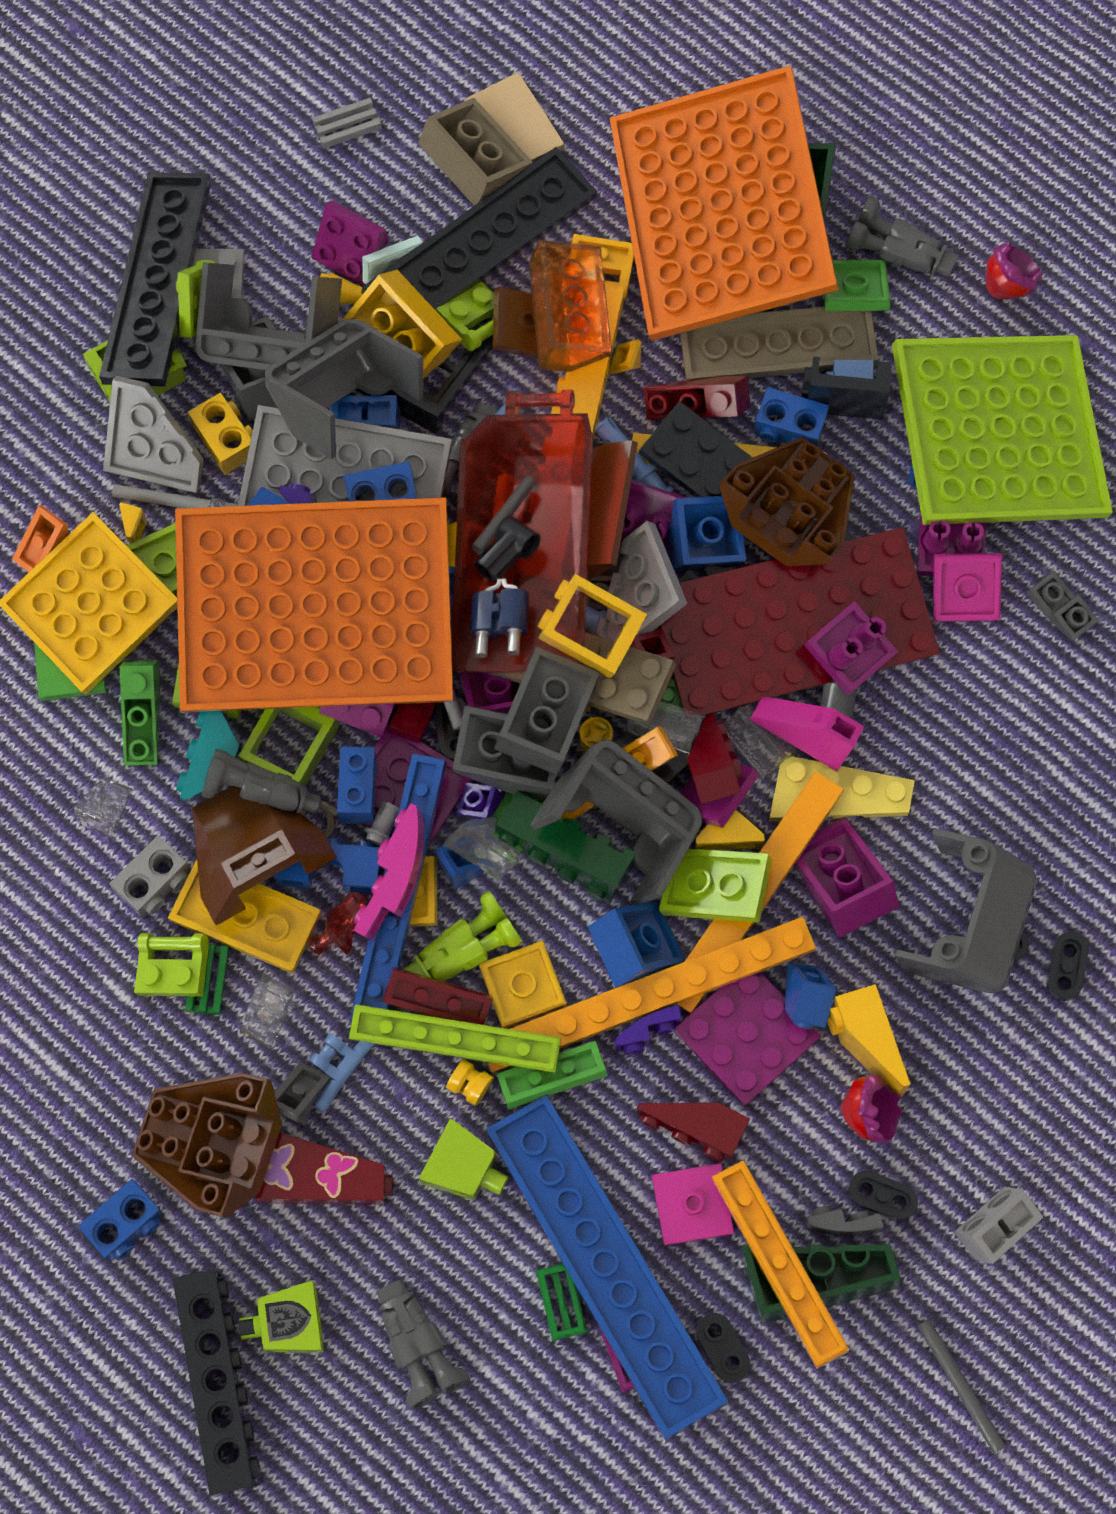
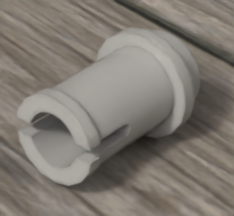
(382, 823)

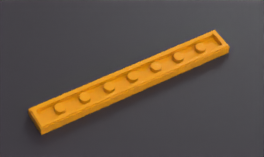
(784, 848)

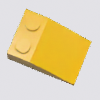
(867, 1035)

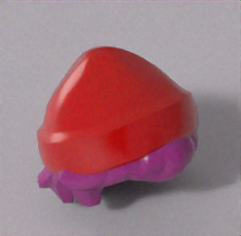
(1011, 273)
(872, 1109)

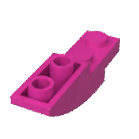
(402, 860)

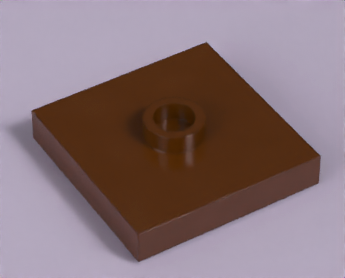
(514, 322)

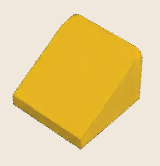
(133, 521)

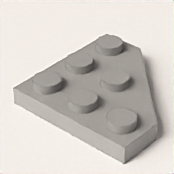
(147, 440)
(644, 582)

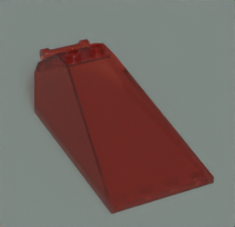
(492, 465)

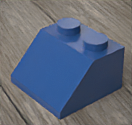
(703, 535)
(635, 942)

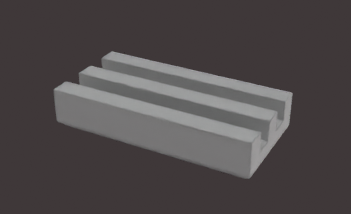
(345, 118)

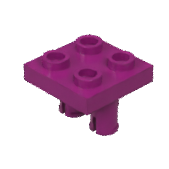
(345, 239)
(650, 505)
(947, 539)
(851, 647)

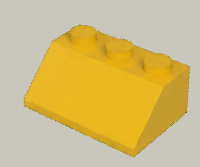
(405, 316)

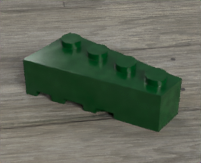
(566, 848)
(836, 1273)

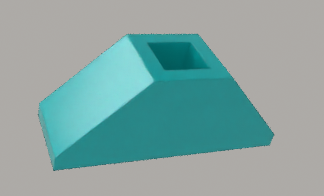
(213, 734)

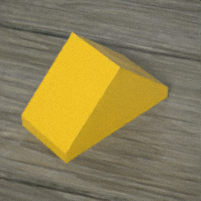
(735, 835)

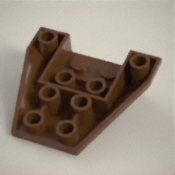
(791, 502)
(246, 844)
(211, 1140)

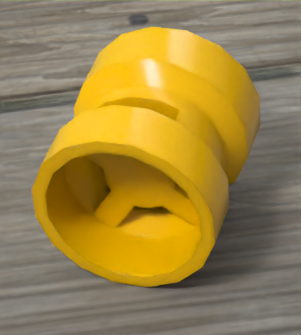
(594, 730)
(469, 1082)

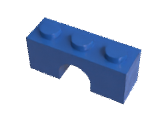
(356, 861)

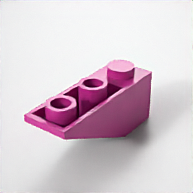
(811, 728)

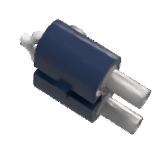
(499, 614)

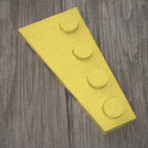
(864, 791)

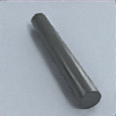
(505, 512)

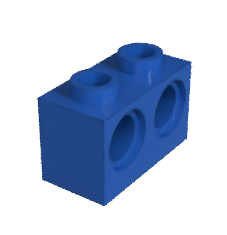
(372, 410)
(794, 412)
(381, 482)
(357, 785)
(116, 1213)

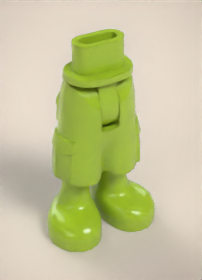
(458, 946)

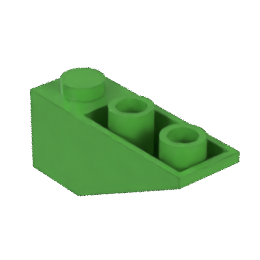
(140, 711)

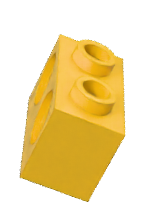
(218, 435)

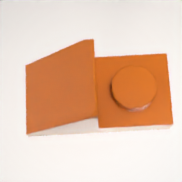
(40, 538)

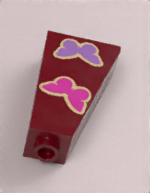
(321, 1175)

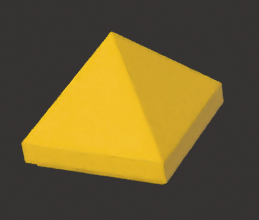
(626, 357)

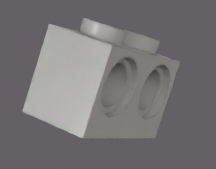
(143, 871)
(998, 1224)

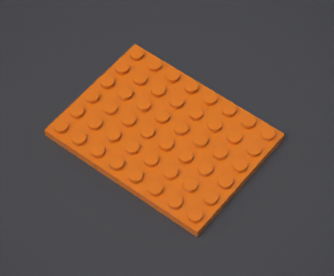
(722, 204)
(313, 605)

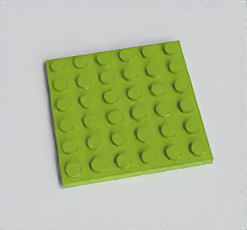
(1001, 429)

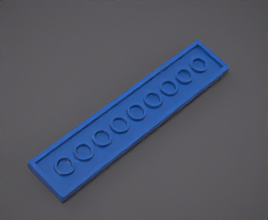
(607, 1268)

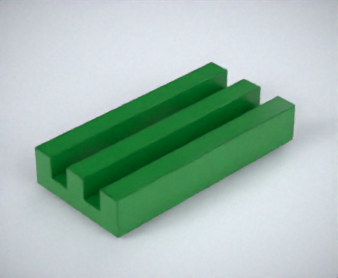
(202, 1008)
(568, 1331)

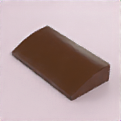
(609, 498)

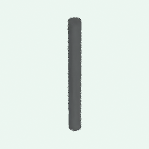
(961, 1386)

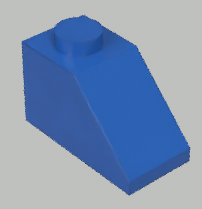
(808, 995)

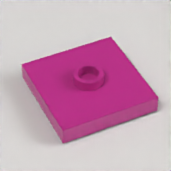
(967, 587)
(691, 1205)

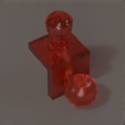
(339, 925)

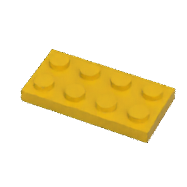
(269, 929)

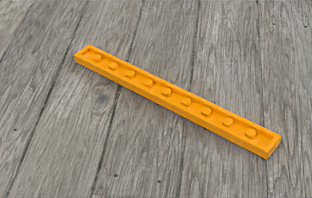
(672, 985)

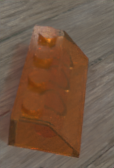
(569, 305)

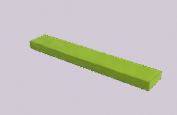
(455, 1038)

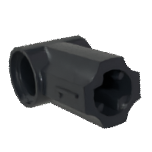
(512, 542)

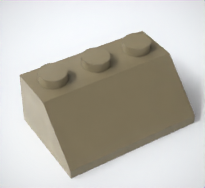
(472, 149)

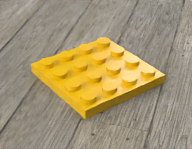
(89, 603)

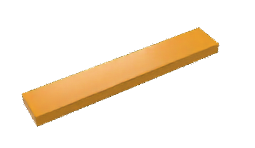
(780, 1264)

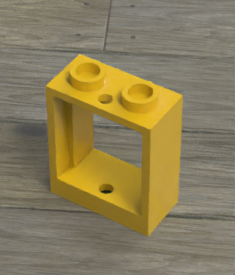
(623, 641)

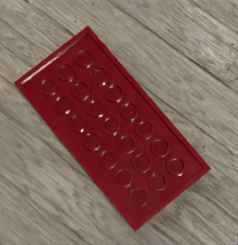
(750, 624)

